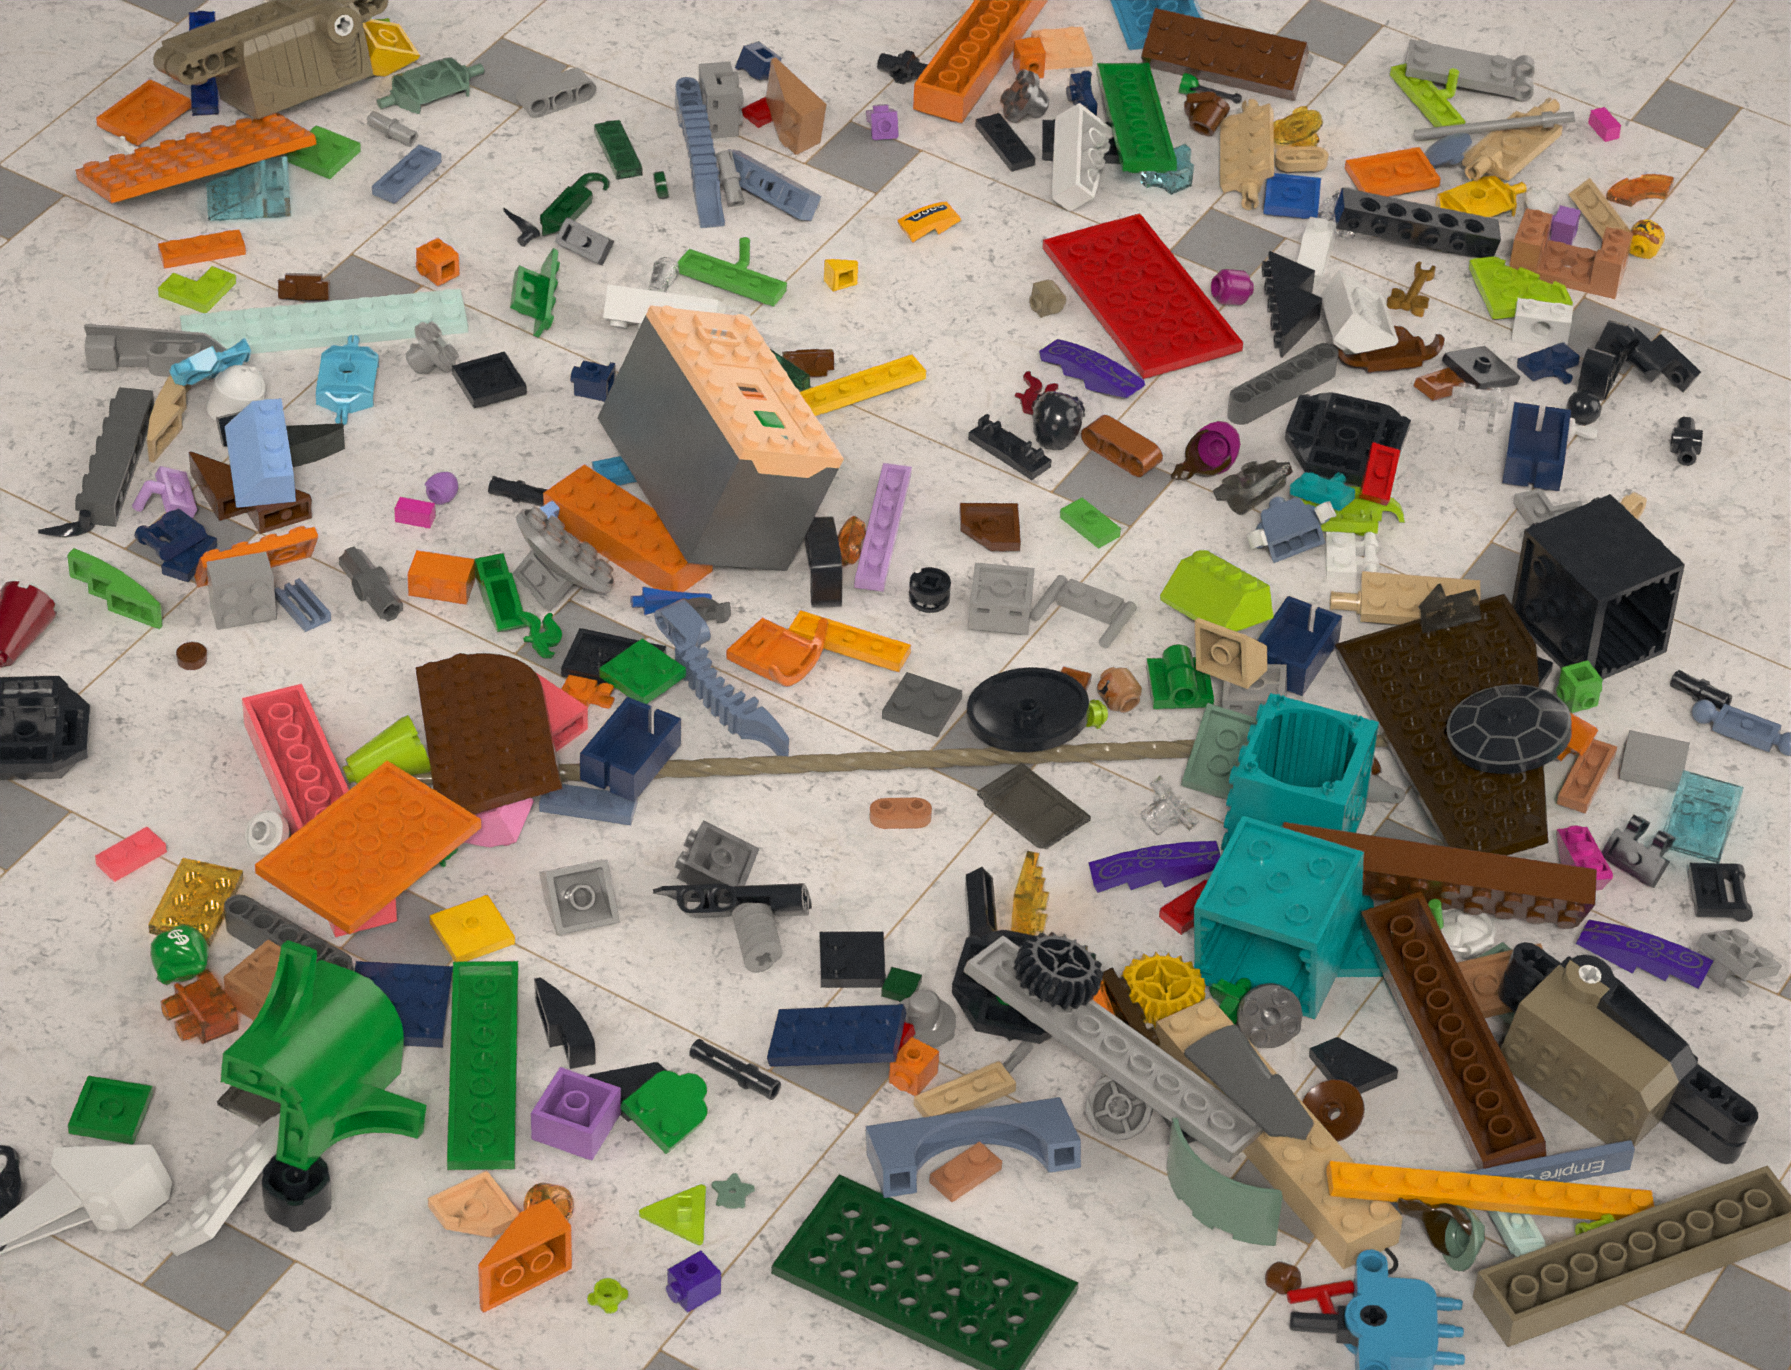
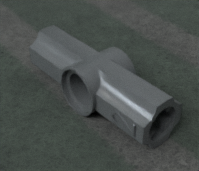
(370, 583)

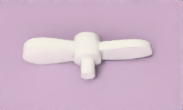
(122, 144)
(1583, 431)

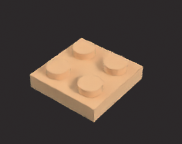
(1065, 47)

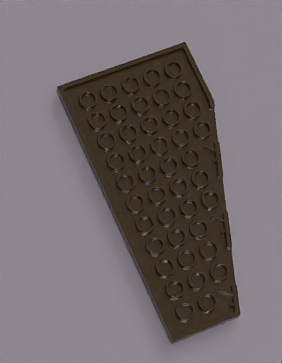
(1412, 688)

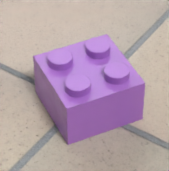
(575, 1113)

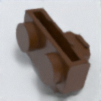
(304, 287)
(812, 361)

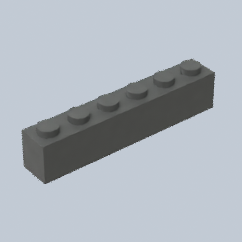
(116, 456)

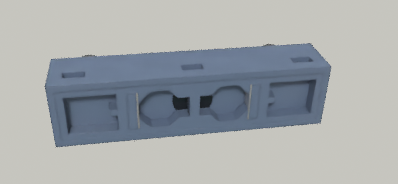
(775, 187)

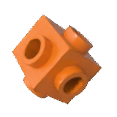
(437, 261)

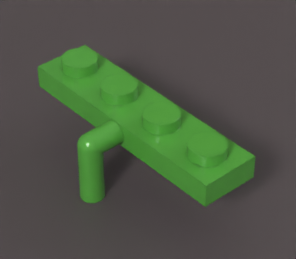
(733, 276)

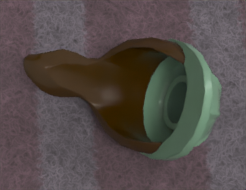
(1450, 1229)

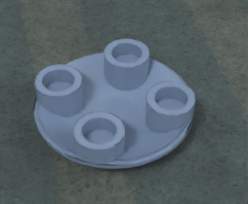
(1448, 149)

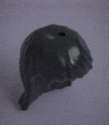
(1061, 410)

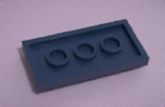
(836, 1035)

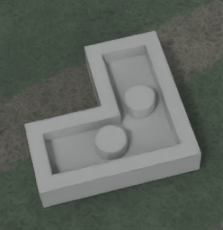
(1537, 507)

